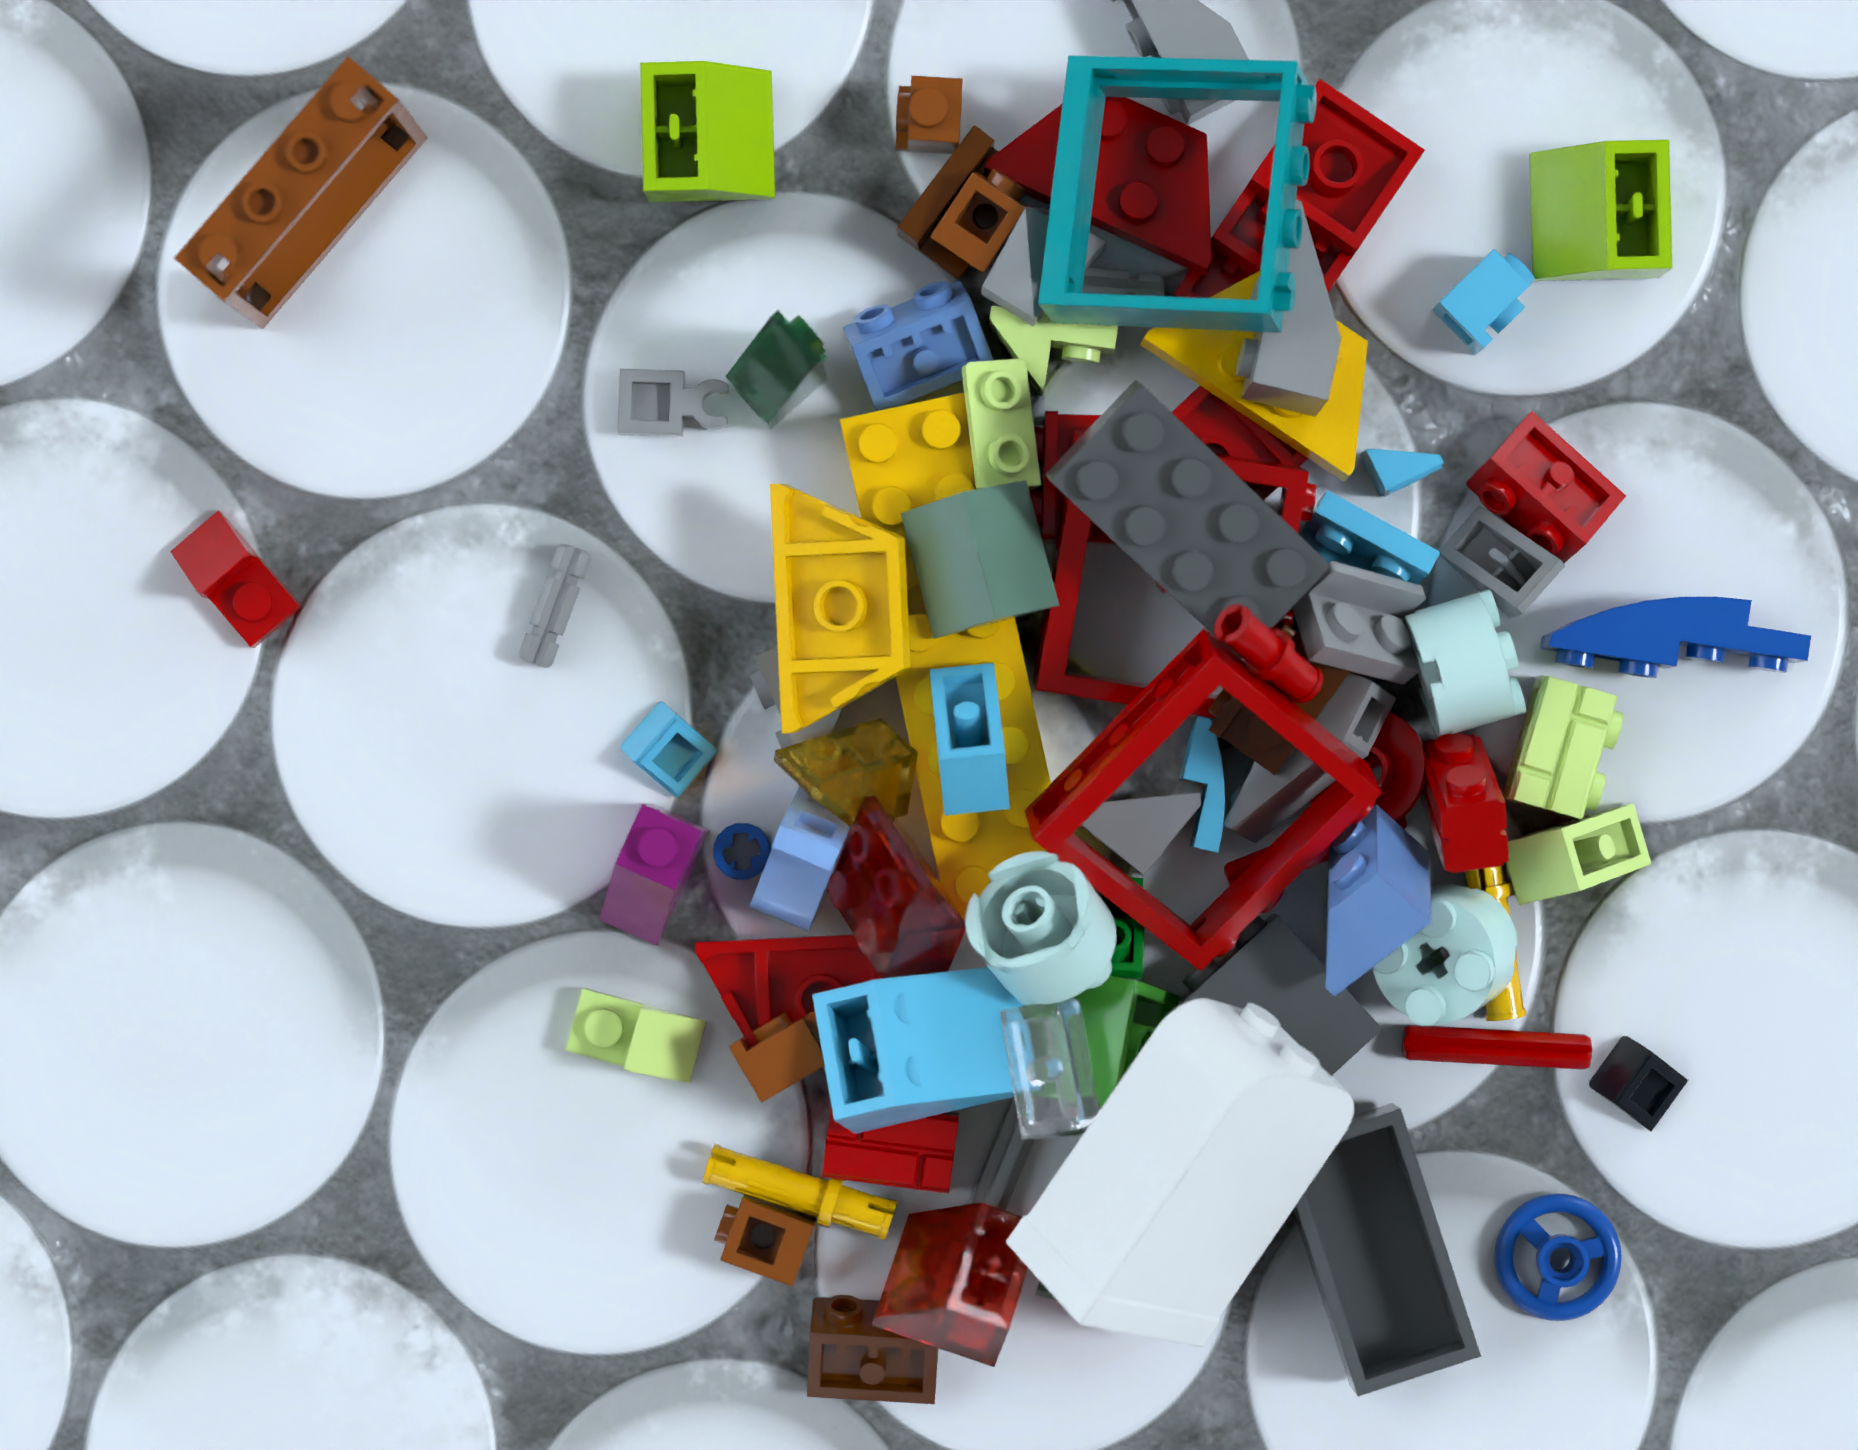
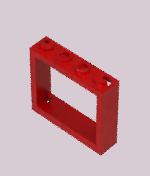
(1067, 567)
(1137, 734)

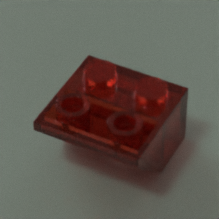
(893, 898)
(954, 1281)

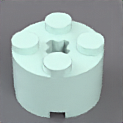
(1464, 664)
(1042, 929)
(1479, 965)

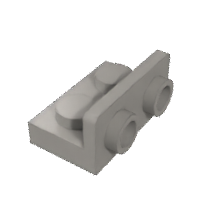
(1358, 624)

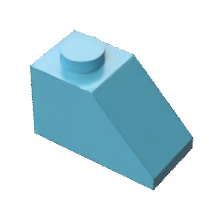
(969, 739)

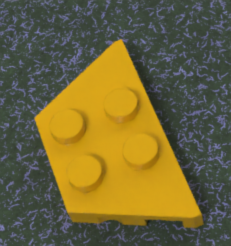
(1211, 362)
(835, 606)

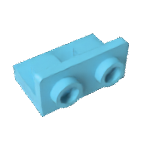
(1361, 540)

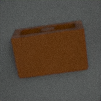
(938, 196)

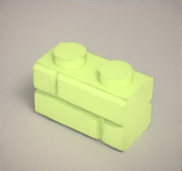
(1562, 748)

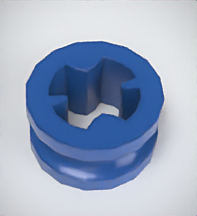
(726, 839)

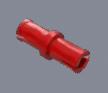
(1268, 653)

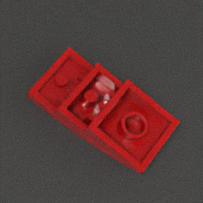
(1350, 182)

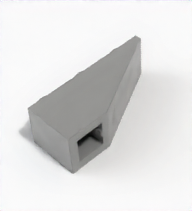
(1183, 31)
(1299, 363)
(1269, 799)

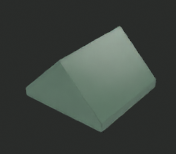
(979, 558)

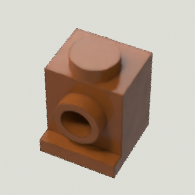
(929, 115)
(959, 228)
(782, 1055)
(781, 1258)

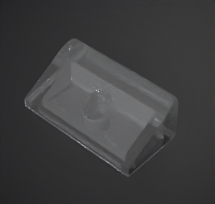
(1050, 1069)

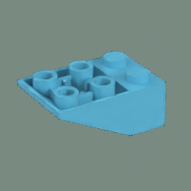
(914, 1046)

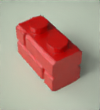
(1464, 804)
(899, 1155)

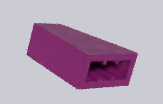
(652, 872)

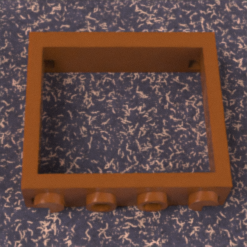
(302, 193)

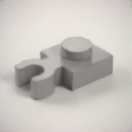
(658, 402)

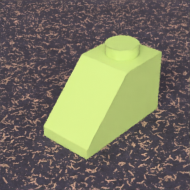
(1576, 854)

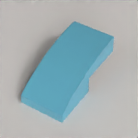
(1204, 766)

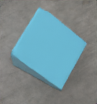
(1397, 469)
(668, 749)

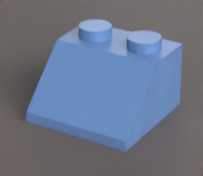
(1373, 896)

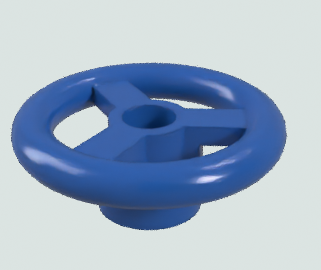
(1603, 1245)

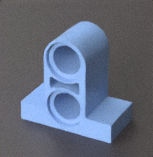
(800, 862)

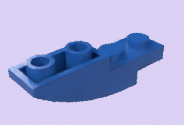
(1651, 631)

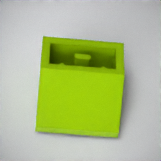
(706, 132)
(1601, 211)

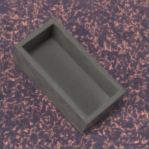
(1185, 514)
(1382, 1258)

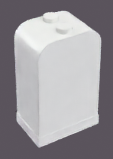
(1184, 1174)

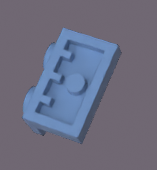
(916, 344)

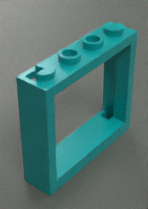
(1085, 90)

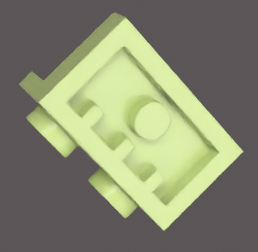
(1000, 423)

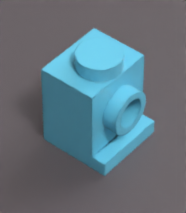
(1485, 299)

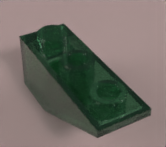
(779, 368)

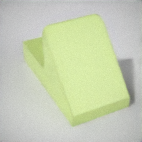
(1078, 342)
(636, 1036)

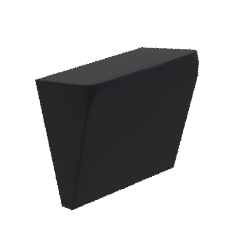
(1637, 1082)

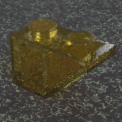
(852, 765)

